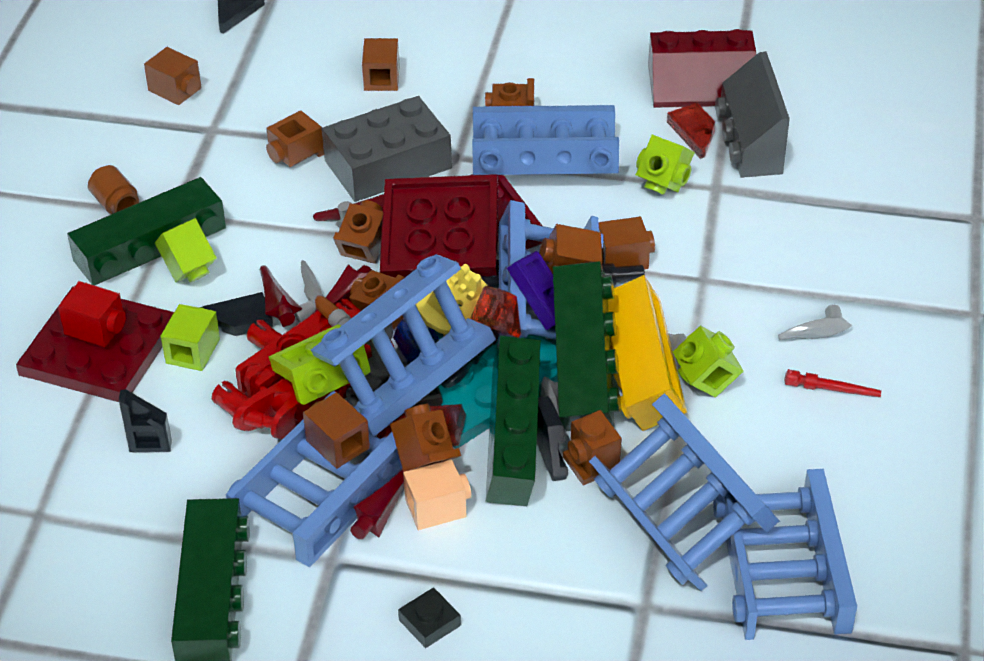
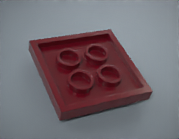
(440, 217)
(95, 368)

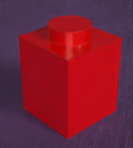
(92, 314)

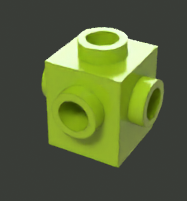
(664, 165)
(707, 361)

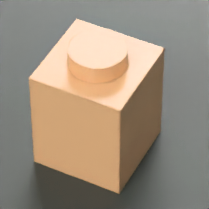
(436, 494)

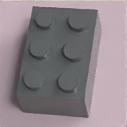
(386, 144)

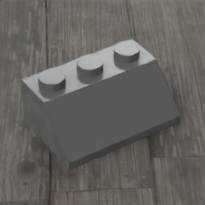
(754, 118)

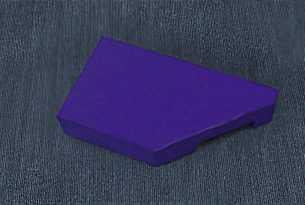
(536, 285)

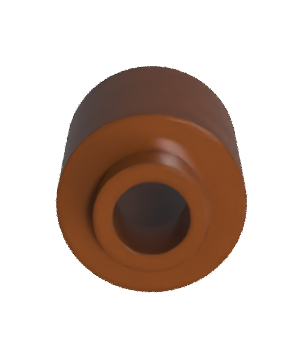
(112, 189)

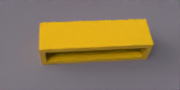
(643, 353)

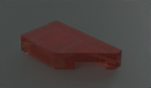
(693, 126)
(498, 311)

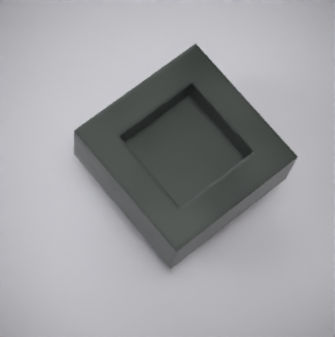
(429, 617)

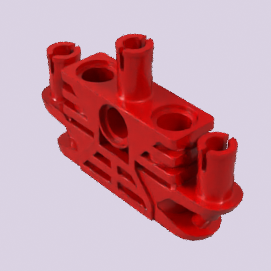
(262, 394)

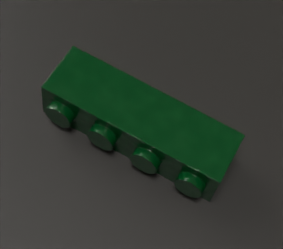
(130, 235)
(583, 342)
(513, 421)
(209, 581)

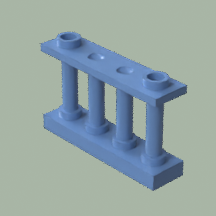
(544, 140)
(513, 234)
(435, 361)
(720, 481)
(336, 507)
(827, 565)

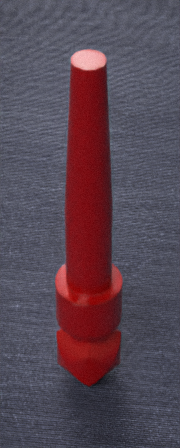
(812, 381)

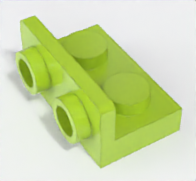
(309, 374)

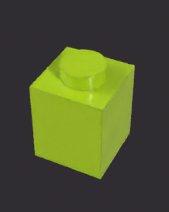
(186, 251)
(190, 337)

